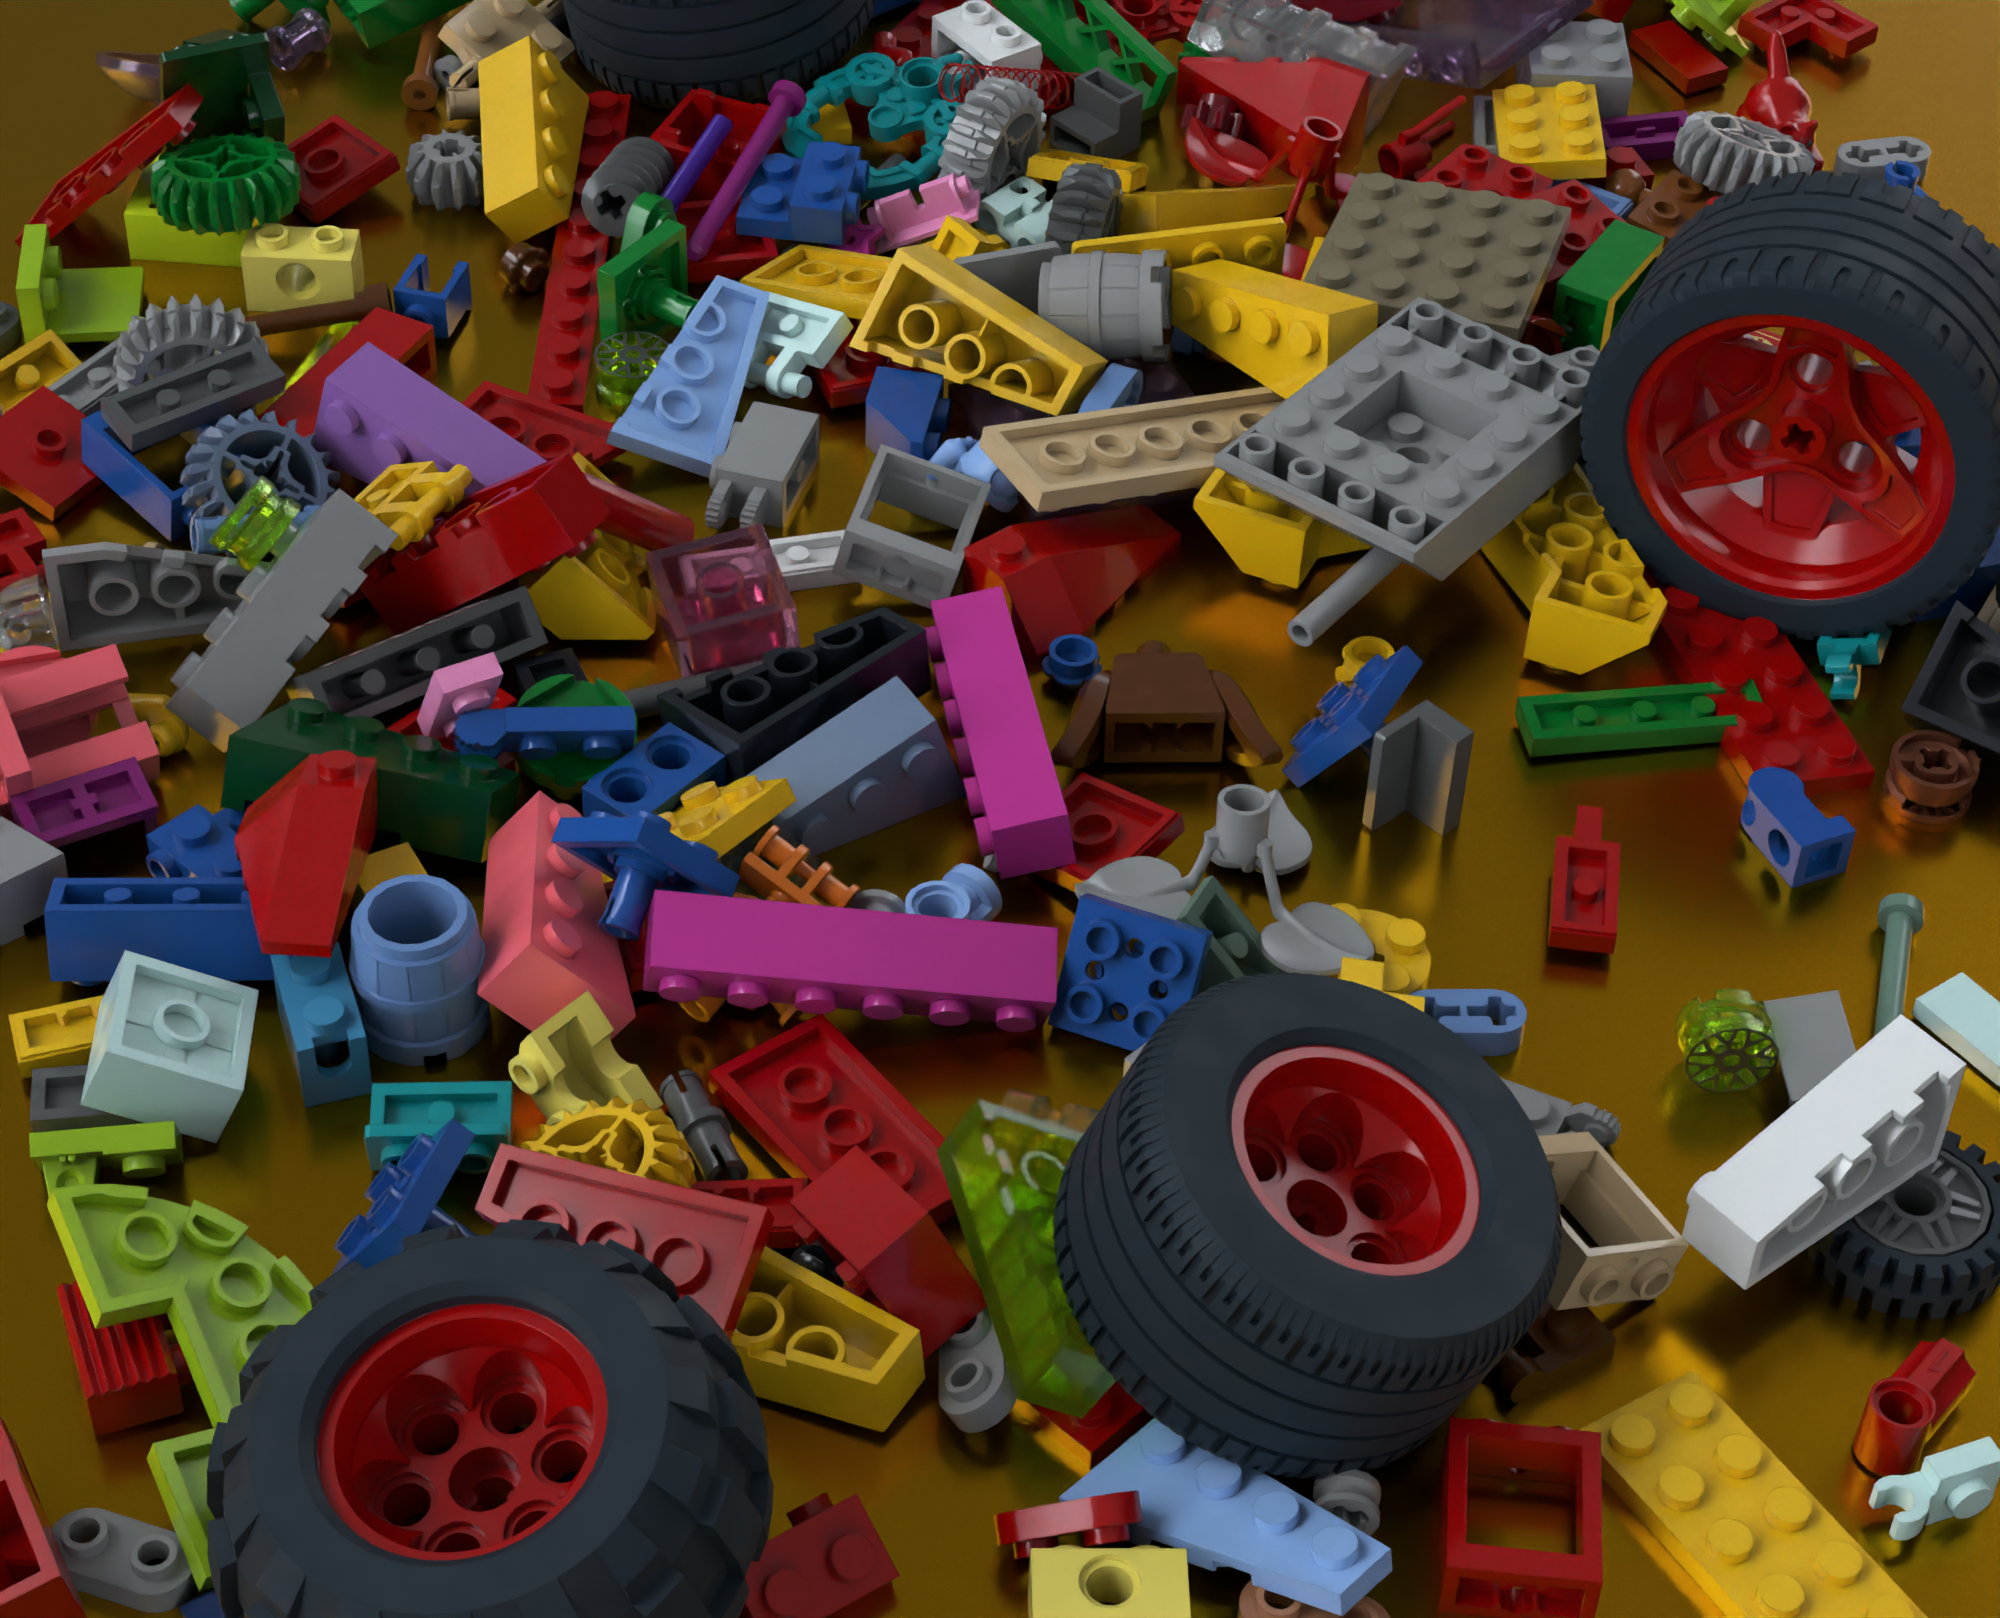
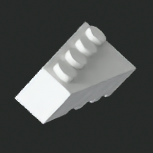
(1827, 1155)

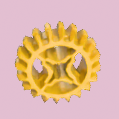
(621, 1139)

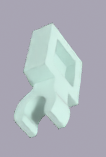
(1949, 1485)

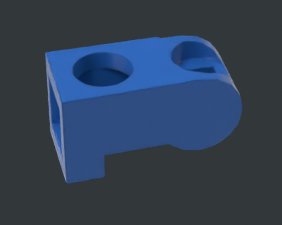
(1792, 830)

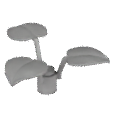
(1249, 834)

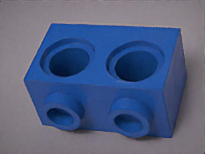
(654, 775)

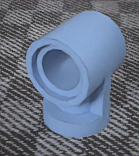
(961, 894)

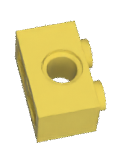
(300, 266)
(1138, 1579)

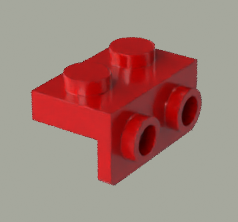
(818, 1563)

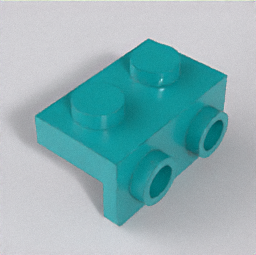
(407, 1109)

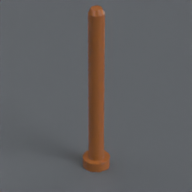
(420, 88)

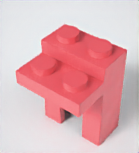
(61, 694)

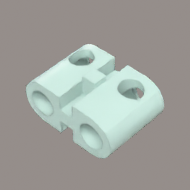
(1016, 215)

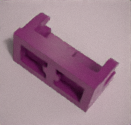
(87, 804)

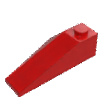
(1280, 95)
(1067, 569)
(307, 850)

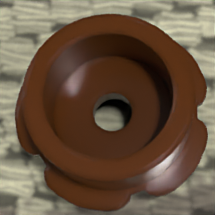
(524, 267)

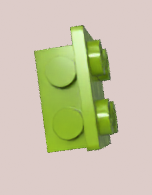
(73, 302)

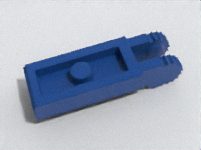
(544, 731)

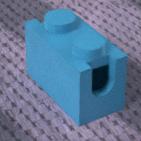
(315, 1015)

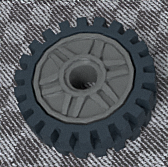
(1925, 1240)

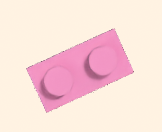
(457, 690)

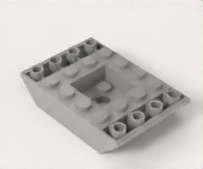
(1420, 437)

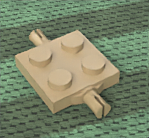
(495, 24)

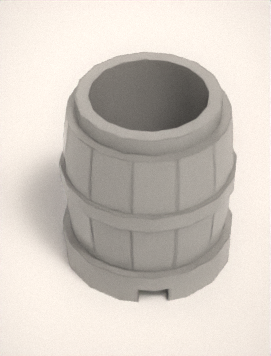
(1110, 301)

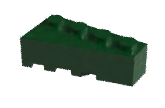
(424, 791)

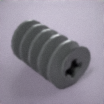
(627, 172)

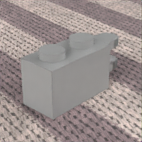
(763, 466)

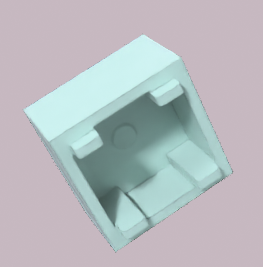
(170, 1046)

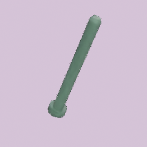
(1900, 918)

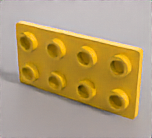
(1250, 243)

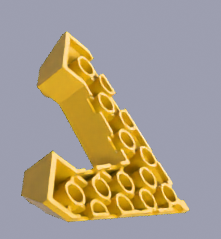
(1554, 555)

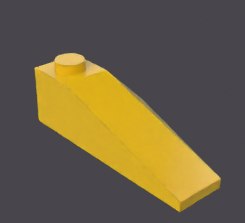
(594, 591)

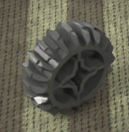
(1085, 205)

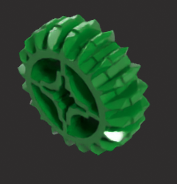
(225, 183)

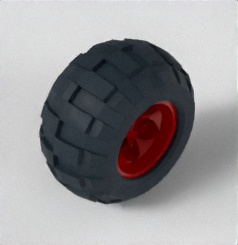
(459, 1351)

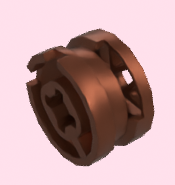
(1933, 773)

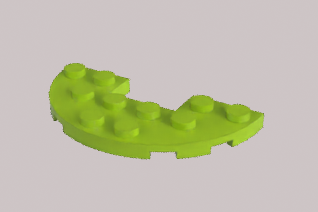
(221, 1296)

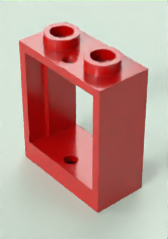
(1482, 1577)

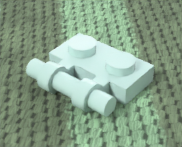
(799, 337)

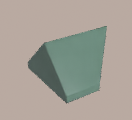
(1235, 941)

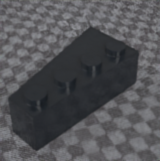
(1960, 685)
(799, 688)

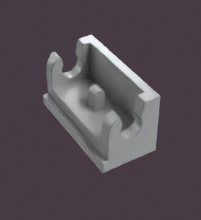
(1810, 1039)

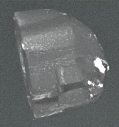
(26, 614)

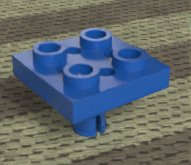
(1351, 715)
(641, 859)
(1165, 957)
(406, 1198)

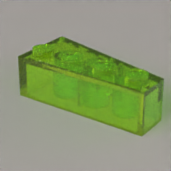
(1005, 1192)

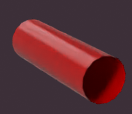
(640, 519)

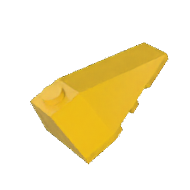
(1200, 207)

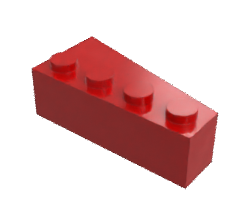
(486, 543)

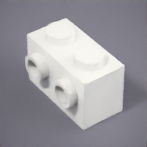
(985, 39)

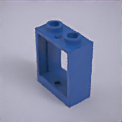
(132, 481)

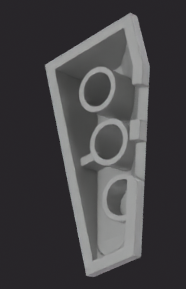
(136, 592)

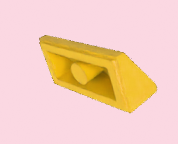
(34, 365)

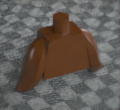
(1163, 710)

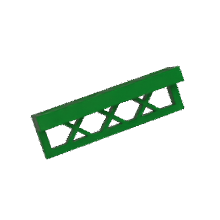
(1084, 46)

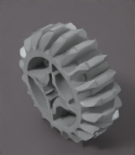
(994, 134)
(1735, 151)
(179, 338)

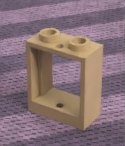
(1633, 1237)

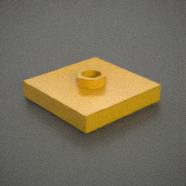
(1052, 163)

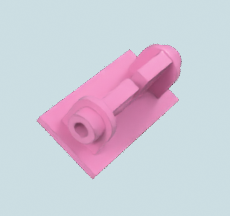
(911, 223)

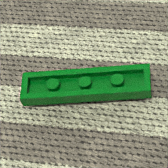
(1623, 718)

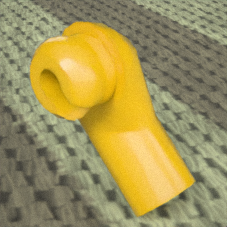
(166, 728)

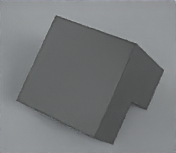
(1103, 117)

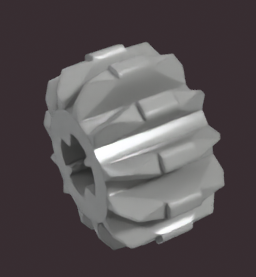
(446, 170)

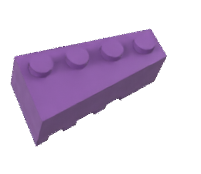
(388, 415)

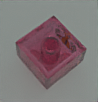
(722, 600)

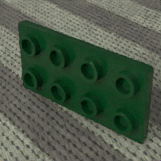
(234, 84)

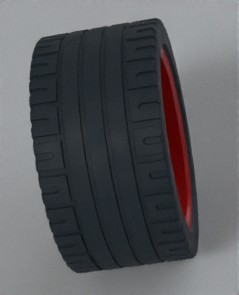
(1795, 510)

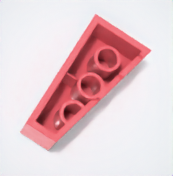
(544, 925)

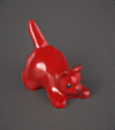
(1782, 101)

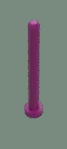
(786, 101)

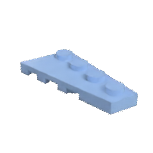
(696, 387)
(1238, 1520)

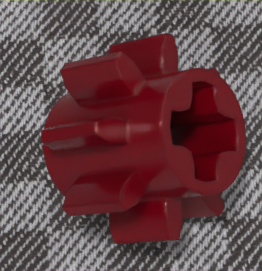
(1217, 113)

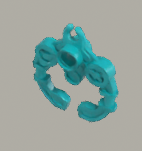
(903, 101)

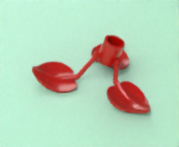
(1236, 161)

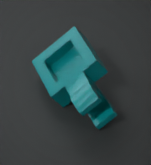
(1847, 656)

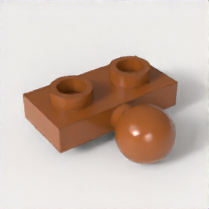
(1663, 208)

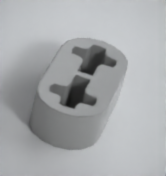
(1872, 156)

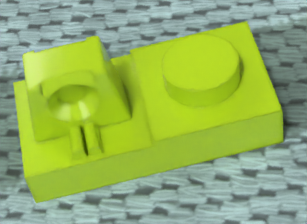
(77, 1154)

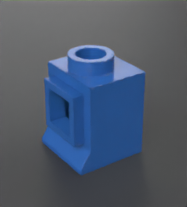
(441, 309)

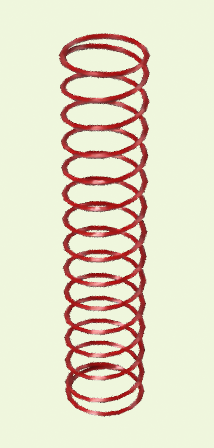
(960, 66)

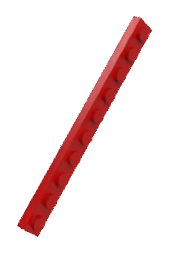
(571, 299)

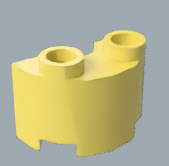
(574, 1062)

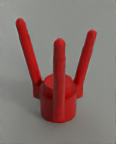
(1411, 152)

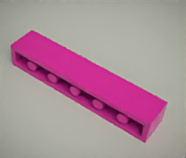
(1001, 734)
(850, 960)

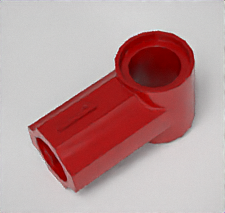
(1911, 1407)

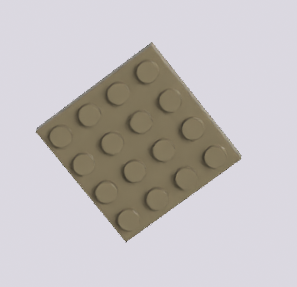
(1442, 244)

